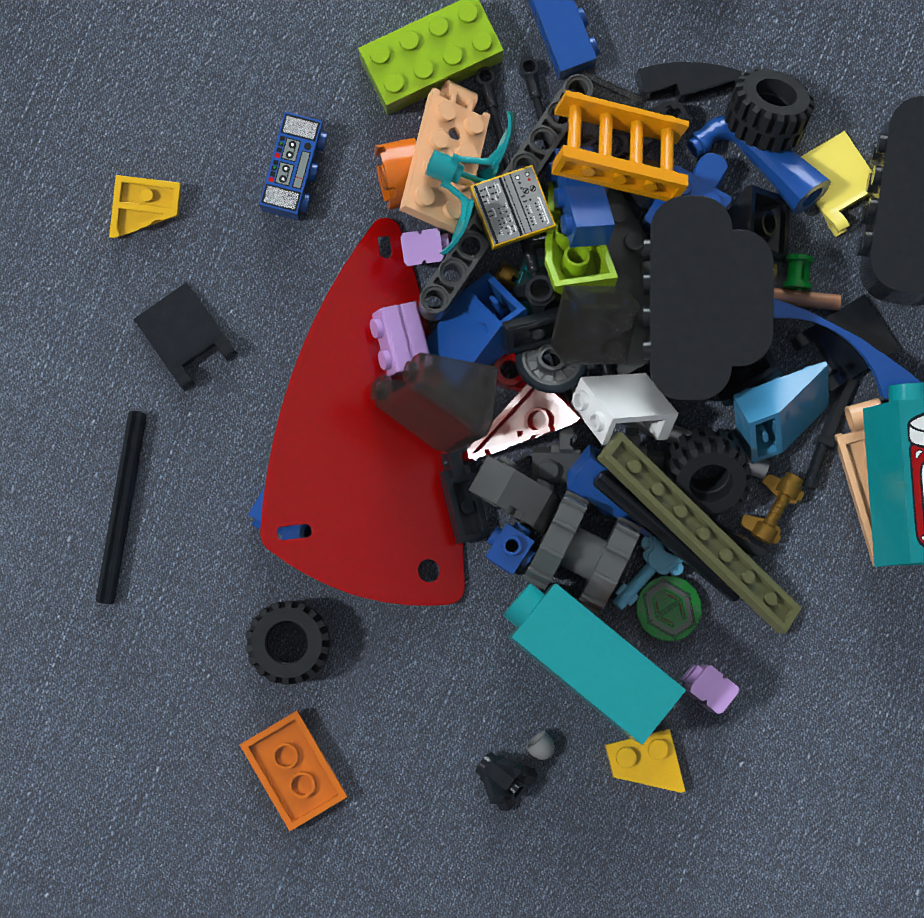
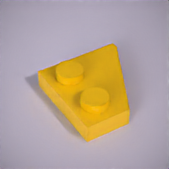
(142, 203)
(647, 764)

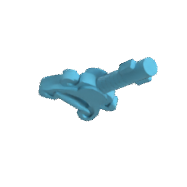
(656, 561)

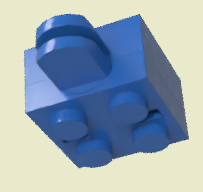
(701, 182)

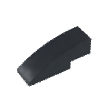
(684, 80)

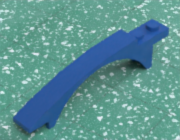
(884, 370)

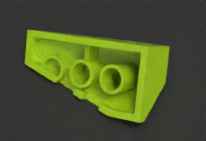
(577, 264)

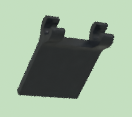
(182, 332)
(845, 361)

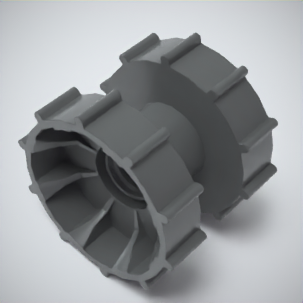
(583, 553)

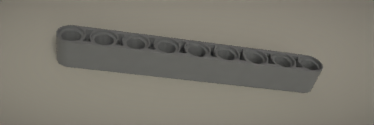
(475, 233)

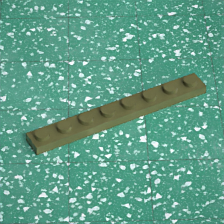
(699, 532)

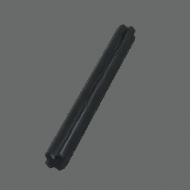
(121, 507)
(650, 522)

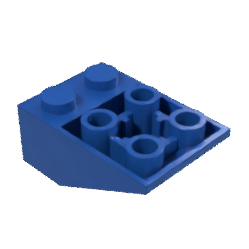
(474, 323)

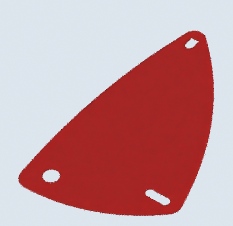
(347, 464)

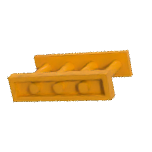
(614, 172)

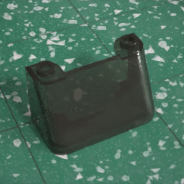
(440, 400)

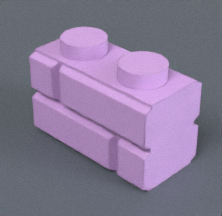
(424, 246)
(399, 336)
(709, 688)

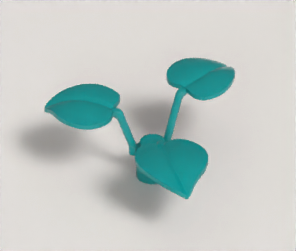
(448, 170)

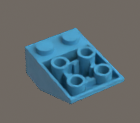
(780, 410)

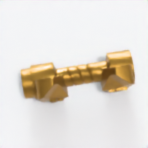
(786, 491)

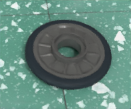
(544, 377)

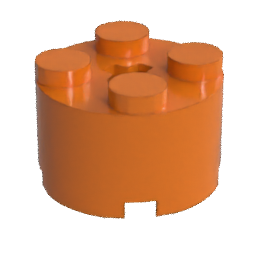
(394, 169)

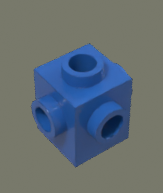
(508, 560)

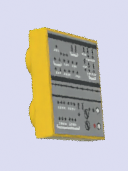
(512, 207)

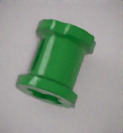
(798, 272)

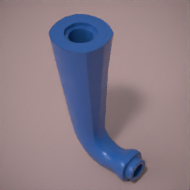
(787, 172)

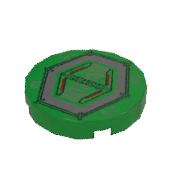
(668, 608)

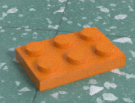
(293, 770)

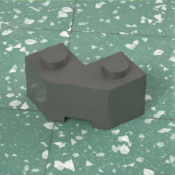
(515, 493)

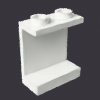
(623, 399)

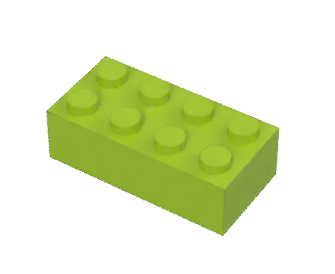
(430, 52)

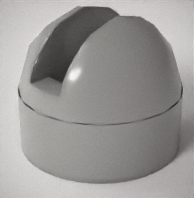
(541, 746)

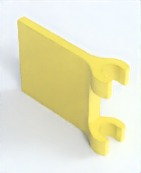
(848, 175)

